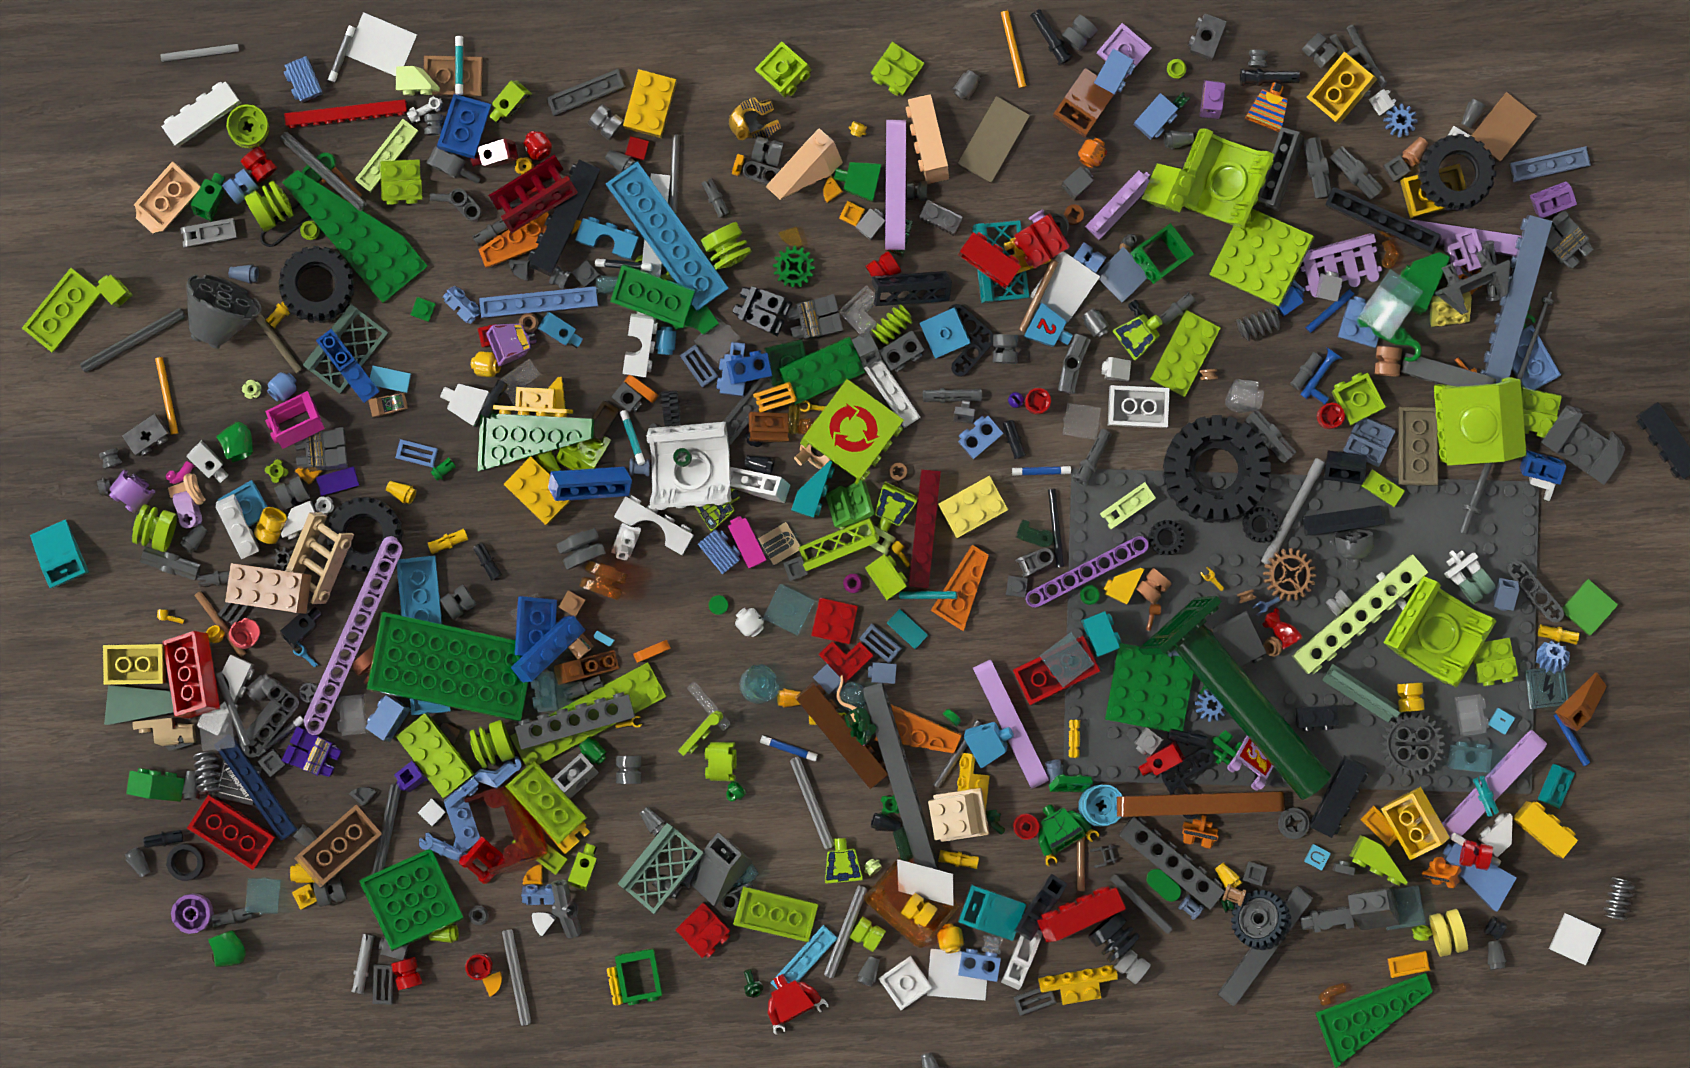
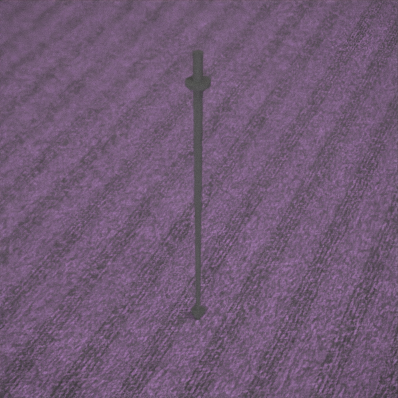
(1472, 508)

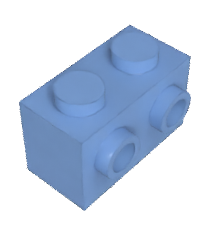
(1115, 71)
(1155, 117)
(387, 718)

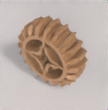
(1284, 567)

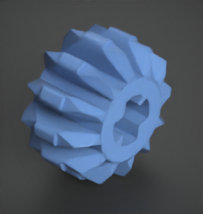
(1398, 126)
(1552, 657)
(1218, 707)

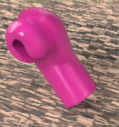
(179, 476)

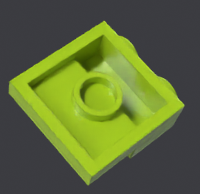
(896, 69)
(784, 70)
(400, 181)
(1358, 398)
(1539, 410)
(1495, 662)

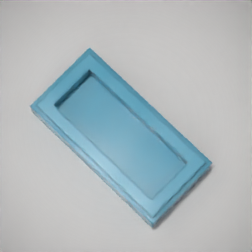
(390, 379)

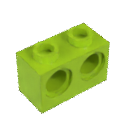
(113, 290)

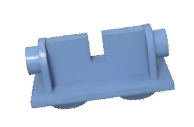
(456, 297)
(532, 893)

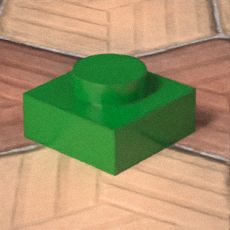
(423, 309)

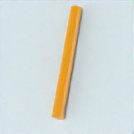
(1013, 49)
(166, 395)

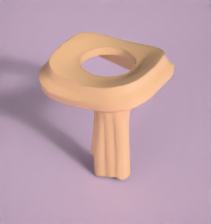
(807, 454)
(191, 486)

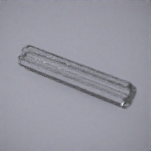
(706, 703)

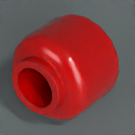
(537, 145)

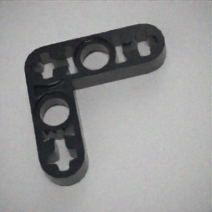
(975, 343)
(1178, 781)

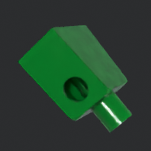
(860, 179)
(206, 204)

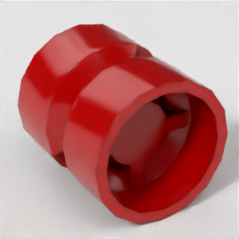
(258, 164)
(885, 266)
(1037, 401)
(1330, 416)
(1026, 826)
(1476, 855)
(478, 966)
(406, 973)

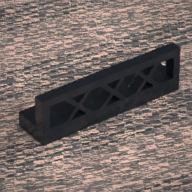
(913, 284)
(1343, 520)

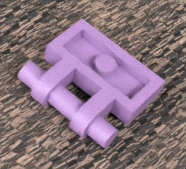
(1469, 245)

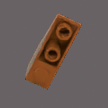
(586, 667)
(1582, 704)

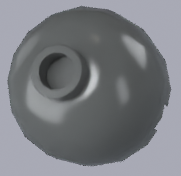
(1354, 545)

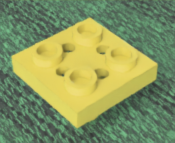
(1444, 314)

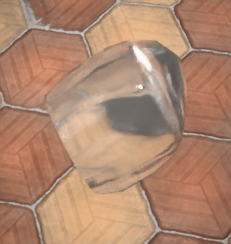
(1244, 396)

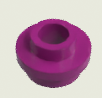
(853, 577)

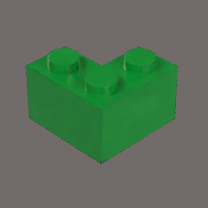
(153, 785)

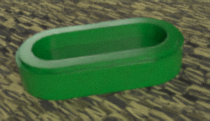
(326, 159)
(1163, 885)

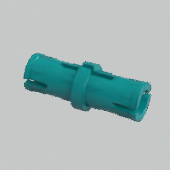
(1485, 795)

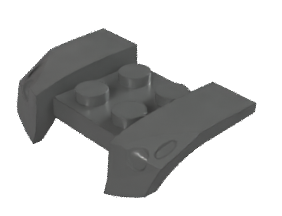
(1584, 445)

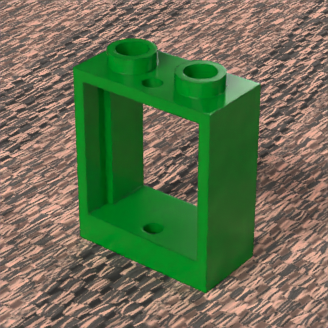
(1173, 242)
(633, 956)

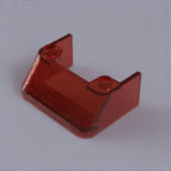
(525, 829)

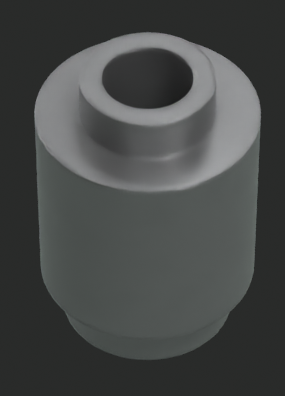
(966, 85)
(1095, 323)
(255, 688)

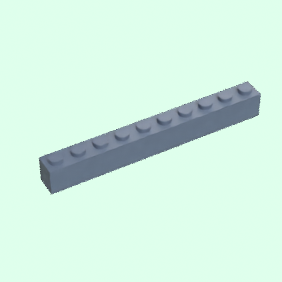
(1516, 302)

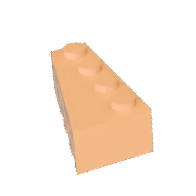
(928, 139)

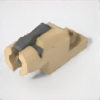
(167, 733)

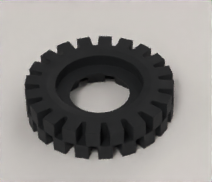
(1216, 434)

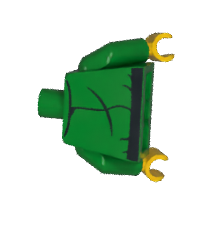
(1061, 830)

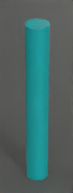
(928, 594)

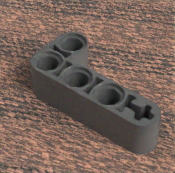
(265, 718)

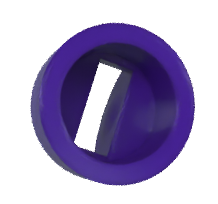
(1012, 403)

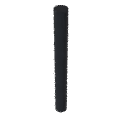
(1055, 528)

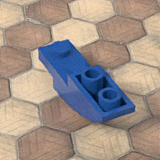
(347, 365)

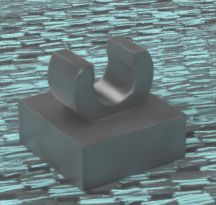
(964, 413)

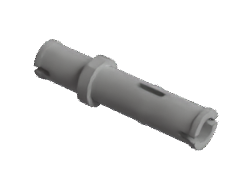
(363, 963)

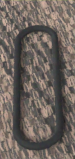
(289, 232)

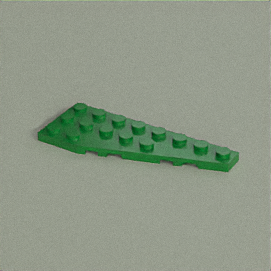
(371, 248)

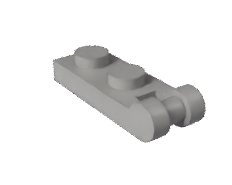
(209, 232)

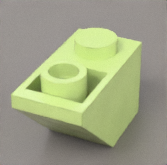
(414, 79)

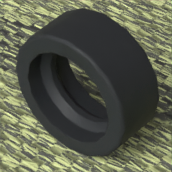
(185, 847)

